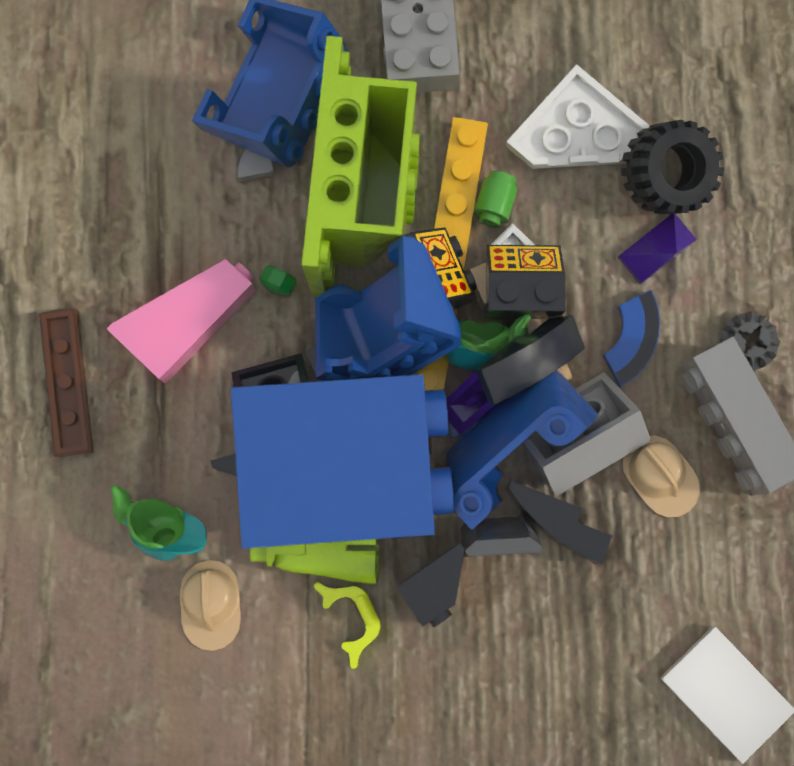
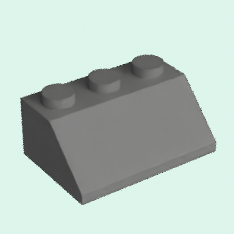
(608, 439)

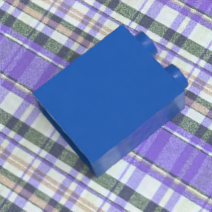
(338, 460)

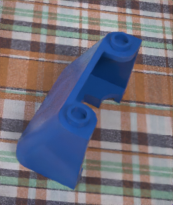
(389, 325)
(546, 407)

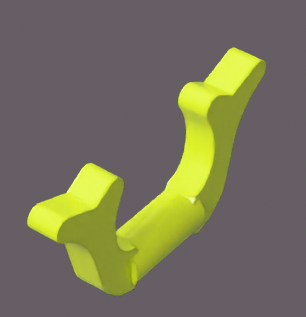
(367, 613)

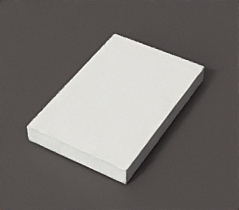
(727, 694)

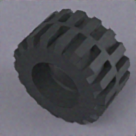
(698, 163)

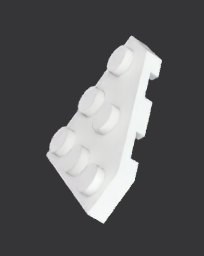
(576, 126)

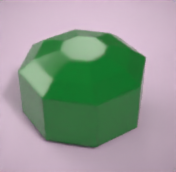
(278, 281)

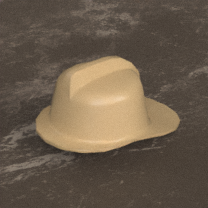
(662, 477)
(210, 605)

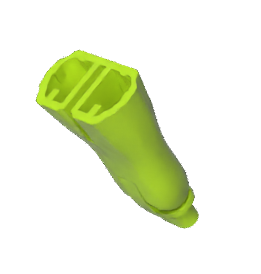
(340, 560)

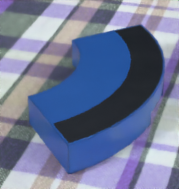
(637, 338)

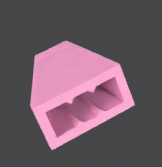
(183, 319)

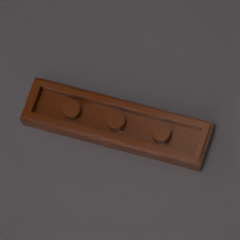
(66, 383)

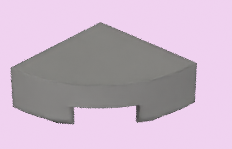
(253, 166)

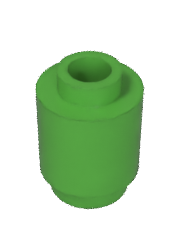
(496, 199)

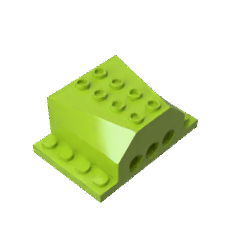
(360, 169)

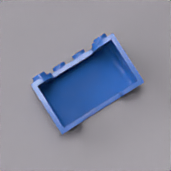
(277, 86)

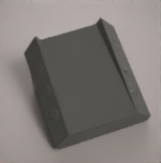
(500, 537)

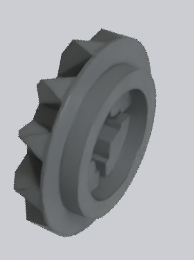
(766, 336)

